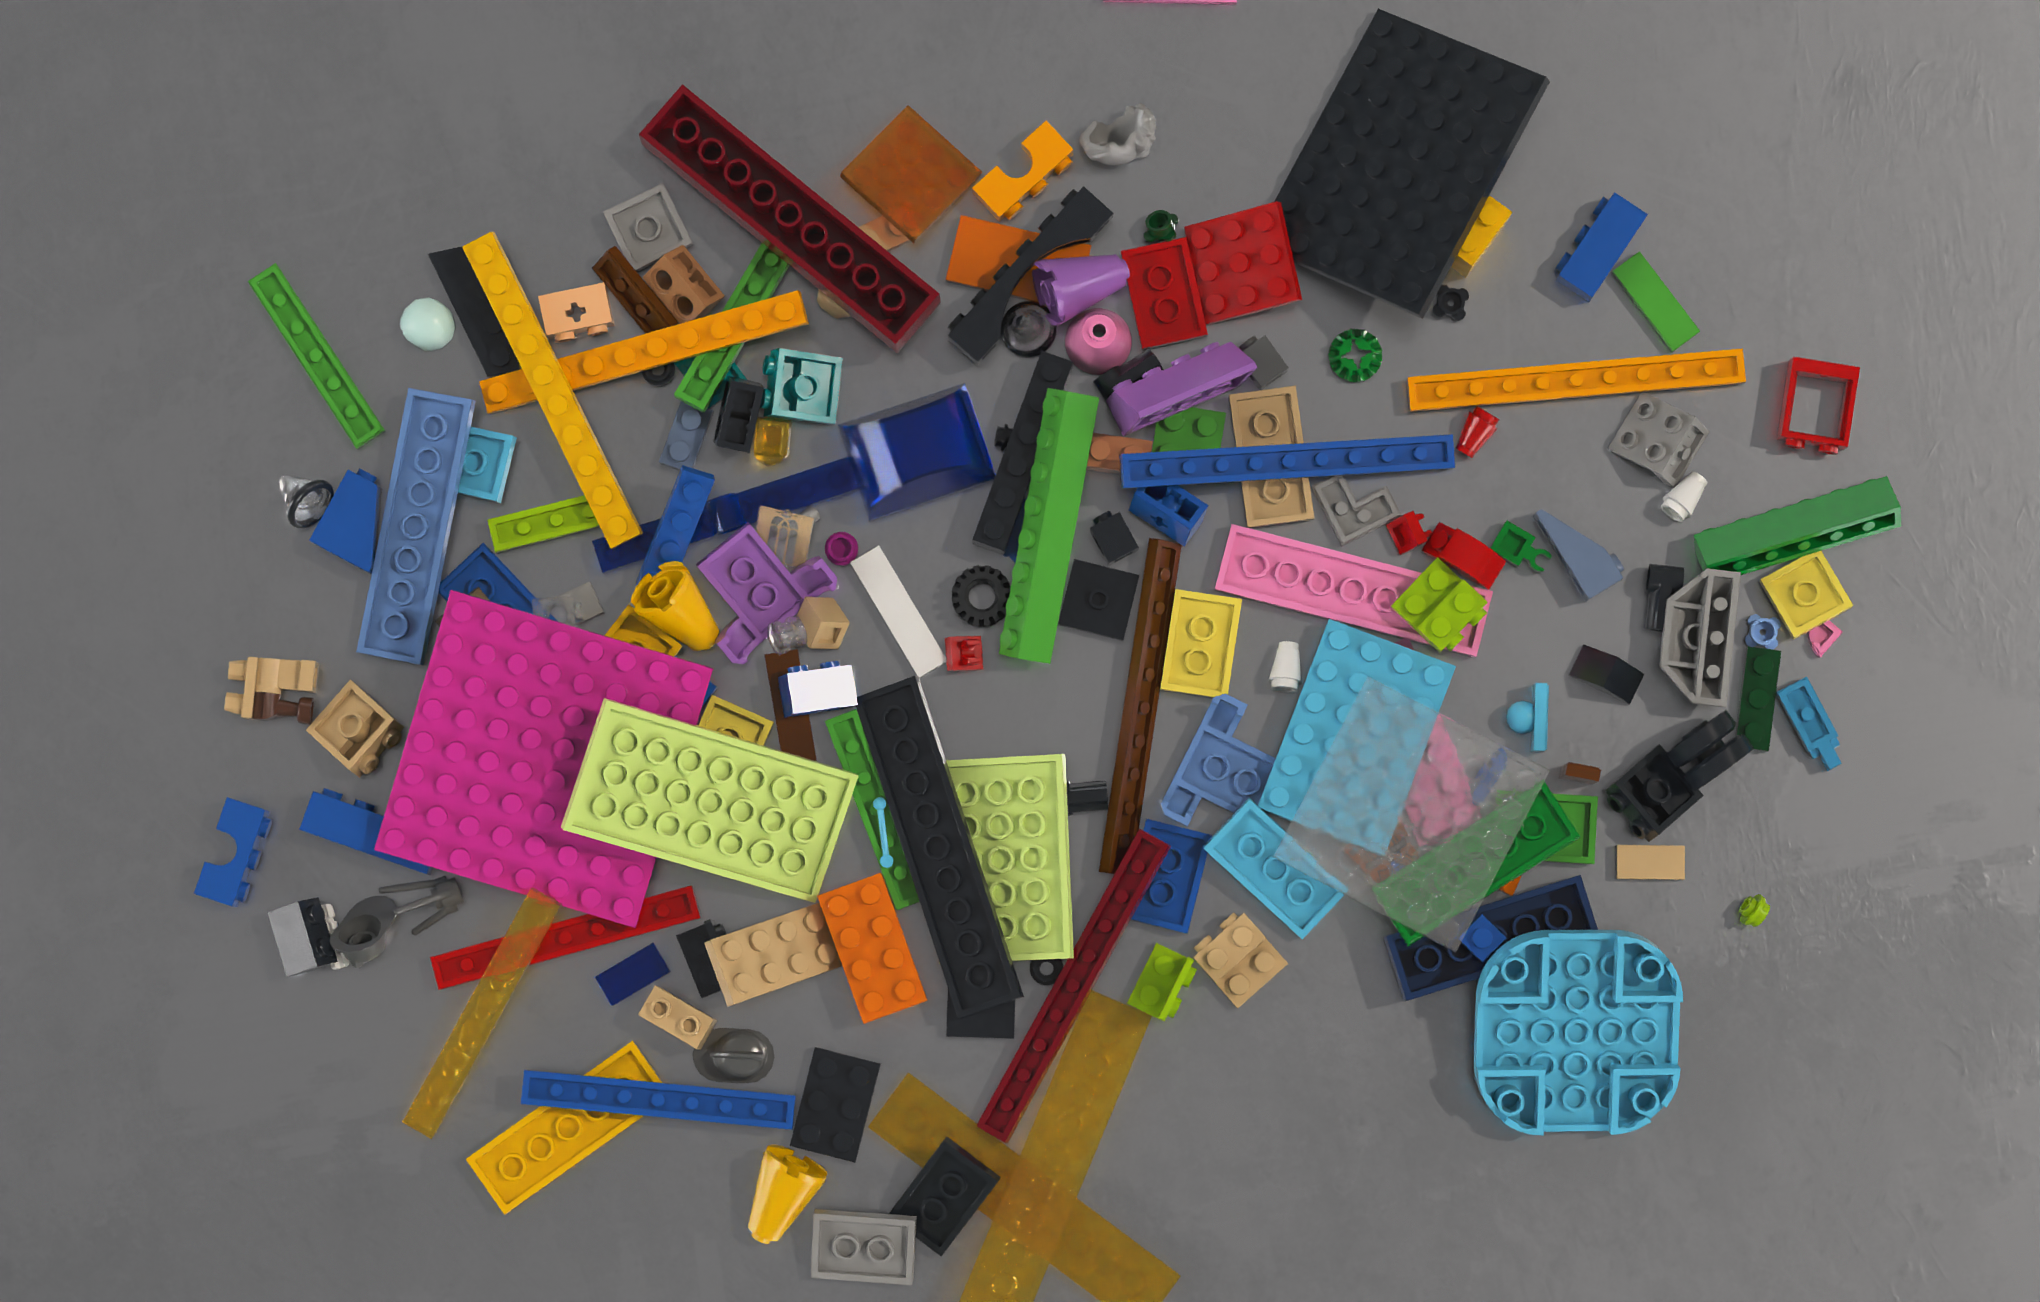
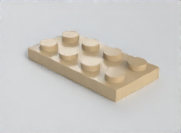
(1263, 420)
(773, 954)

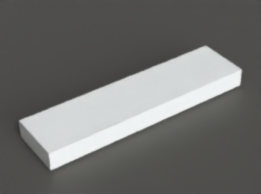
(898, 611)

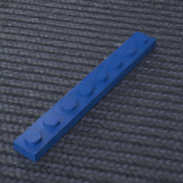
(658, 1099)

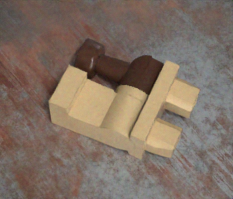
(263, 688)

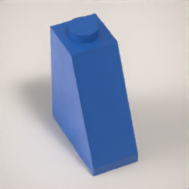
(352, 521)

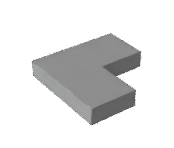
(1354, 517)

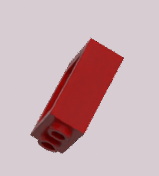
(1824, 371)

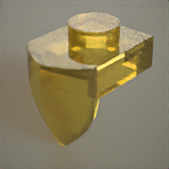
(772, 440)

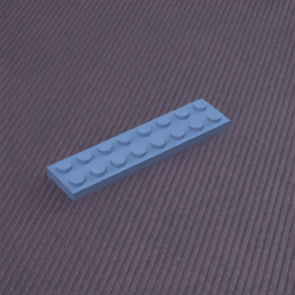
(416, 526)

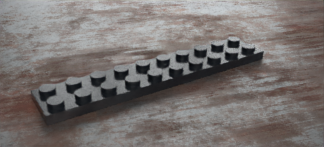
(938, 847)

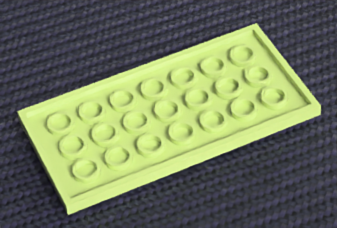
(709, 800)

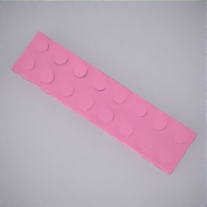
(1326, 584)

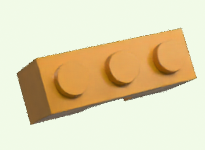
(1004, 194)

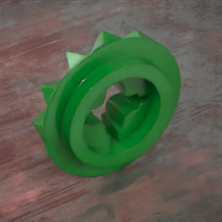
(1345, 367)

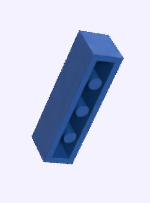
(349, 825)

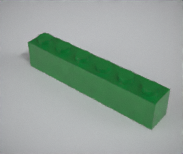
(1800, 528)

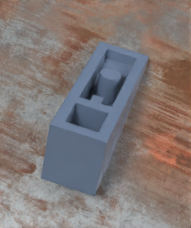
(1583, 559)

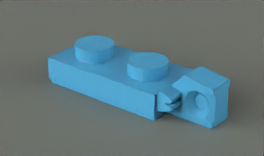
(1810, 721)

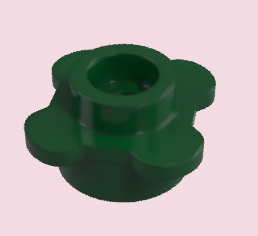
(1160, 226)

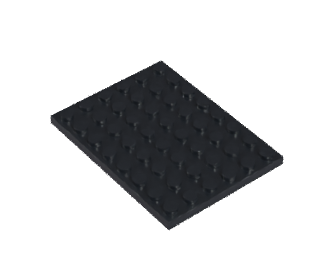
(1404, 160)

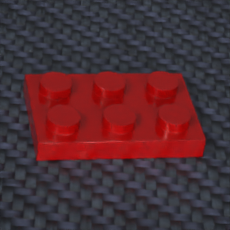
(1164, 293)

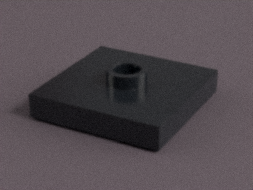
(1098, 599)
(991, 1023)

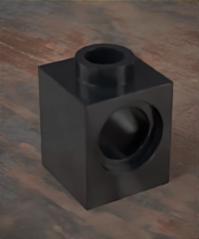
(1113, 537)

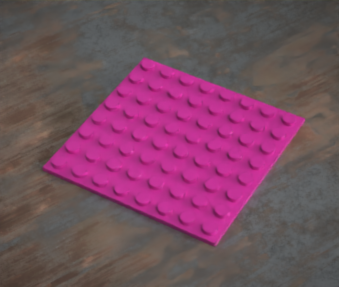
(503, 747)

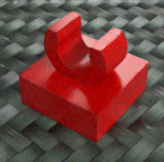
(1408, 532)
(964, 653)

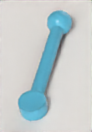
(879, 804)

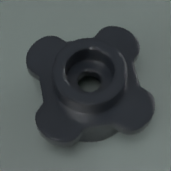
(1458, 296)

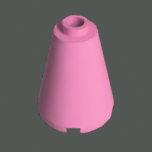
(1095, 353)

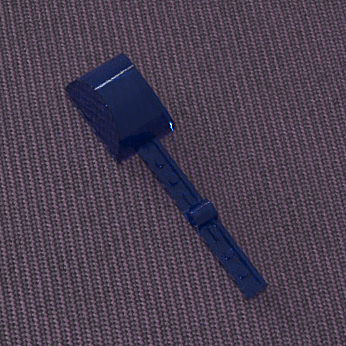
(893, 459)

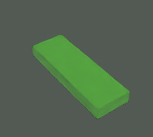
(1655, 301)

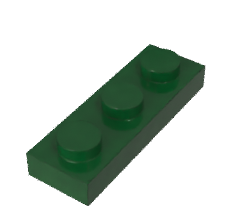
(1758, 696)

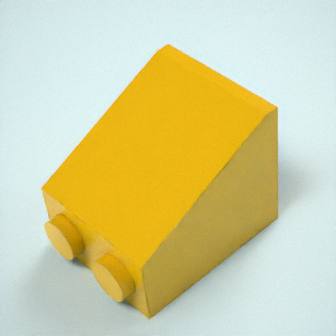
(1483, 233)

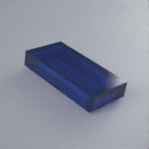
(632, 974)

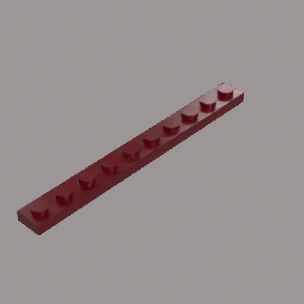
(1073, 986)

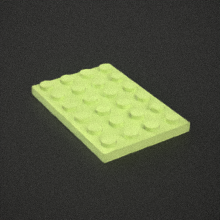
(1022, 843)

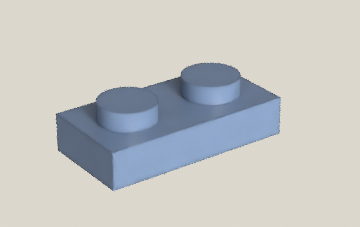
(685, 437)

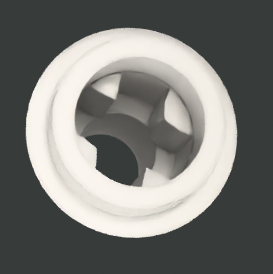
(1684, 497)
(1286, 668)

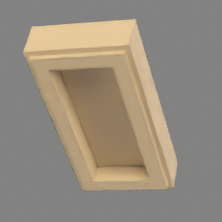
(1650, 862)

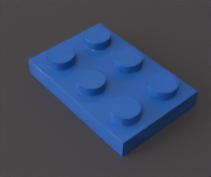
(1175, 886)

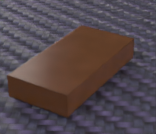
(1580, 773)

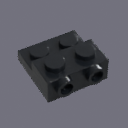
(1652, 794)

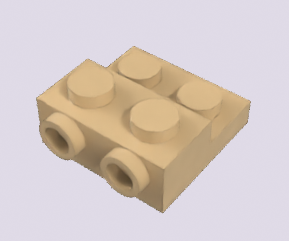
(356, 729)
(1239, 959)

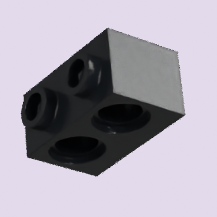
(738, 414)

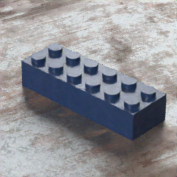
(1432, 967)

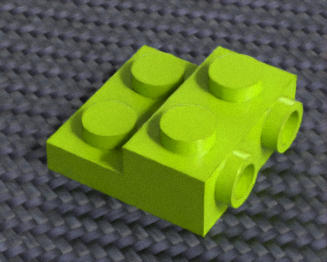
(1440, 606)

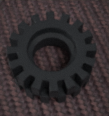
(961, 590)

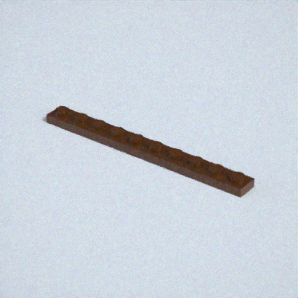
(1140, 701)

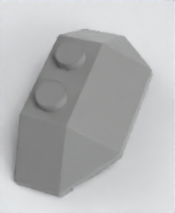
(1701, 636)

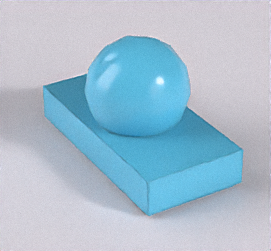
(1532, 717)

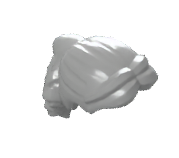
(1123, 139)

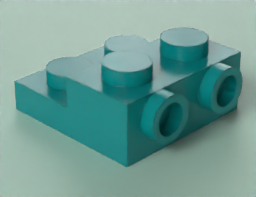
(801, 386)

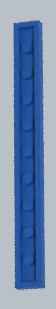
(1287, 461)

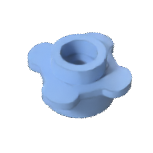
(1771, 627)

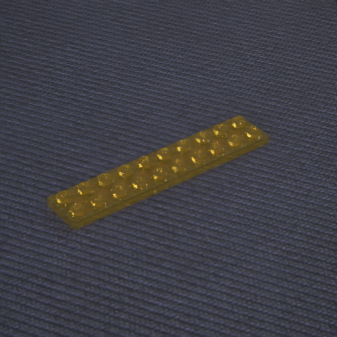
(1057, 1152)
(1089, 1248)

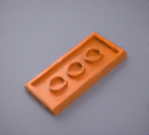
(986, 246)

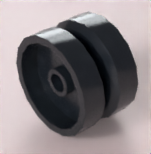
(1710, 751)

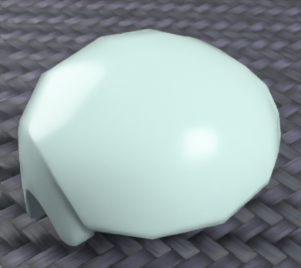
(427, 324)

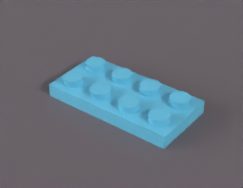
(1247, 850)

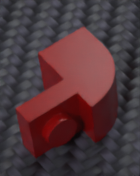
(1465, 555)

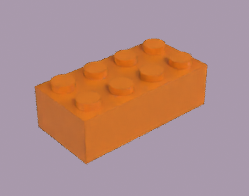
(872, 948)

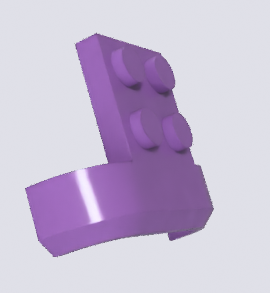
(759, 588)

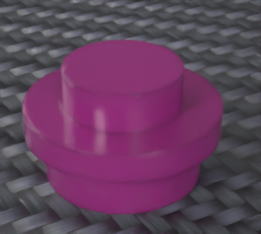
(841, 548)

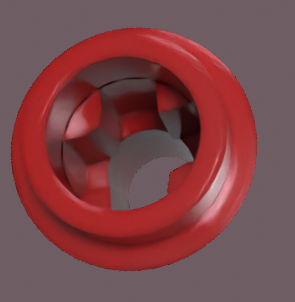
(1476, 431)

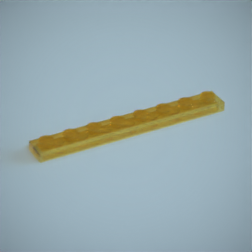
(482, 1013)

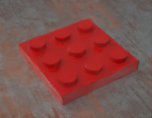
(1243, 263)

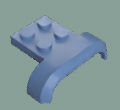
(1217, 765)

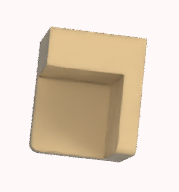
(823, 622)

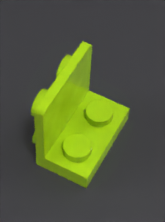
(1161, 982)

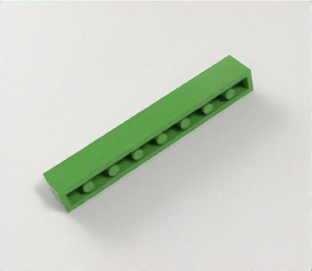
(1048, 525)

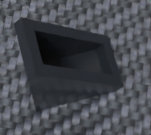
(1607, 673)

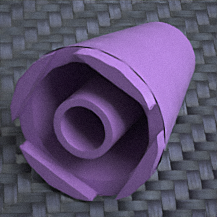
(1077, 283)

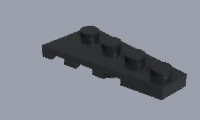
(475, 312)

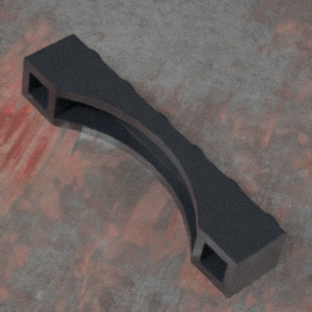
(1075, 224)
(1015, 467)

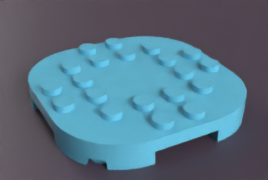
(1577, 1031)

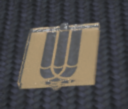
(785, 534)

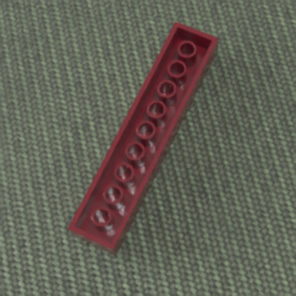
(790, 218)

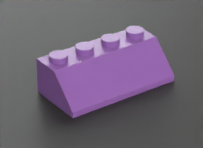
(1179, 387)

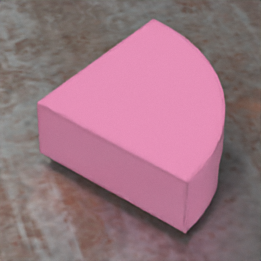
(1823, 637)

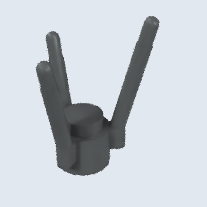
(445, 894)

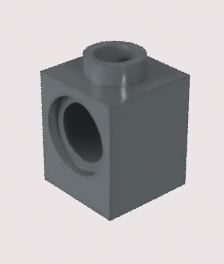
(1268, 361)

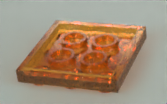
(910, 174)

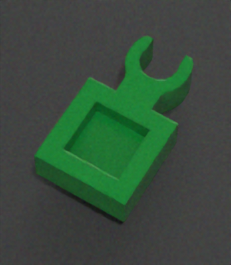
(1515, 545)

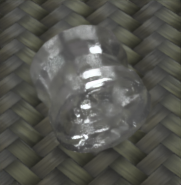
(787, 635)

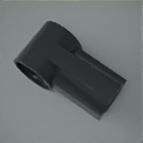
(1131, 370)
(1660, 585)
(1086, 796)

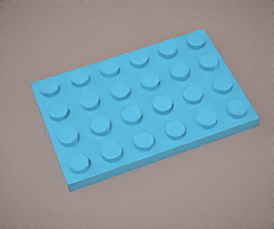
(1331, 687)

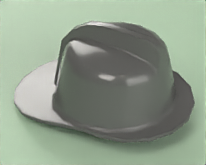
(364, 930)
(734, 1056)

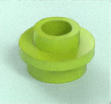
(1754, 910)

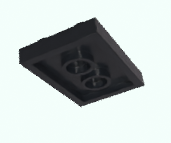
(835, 1104)
(946, 1195)

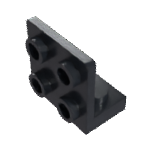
(697, 956)

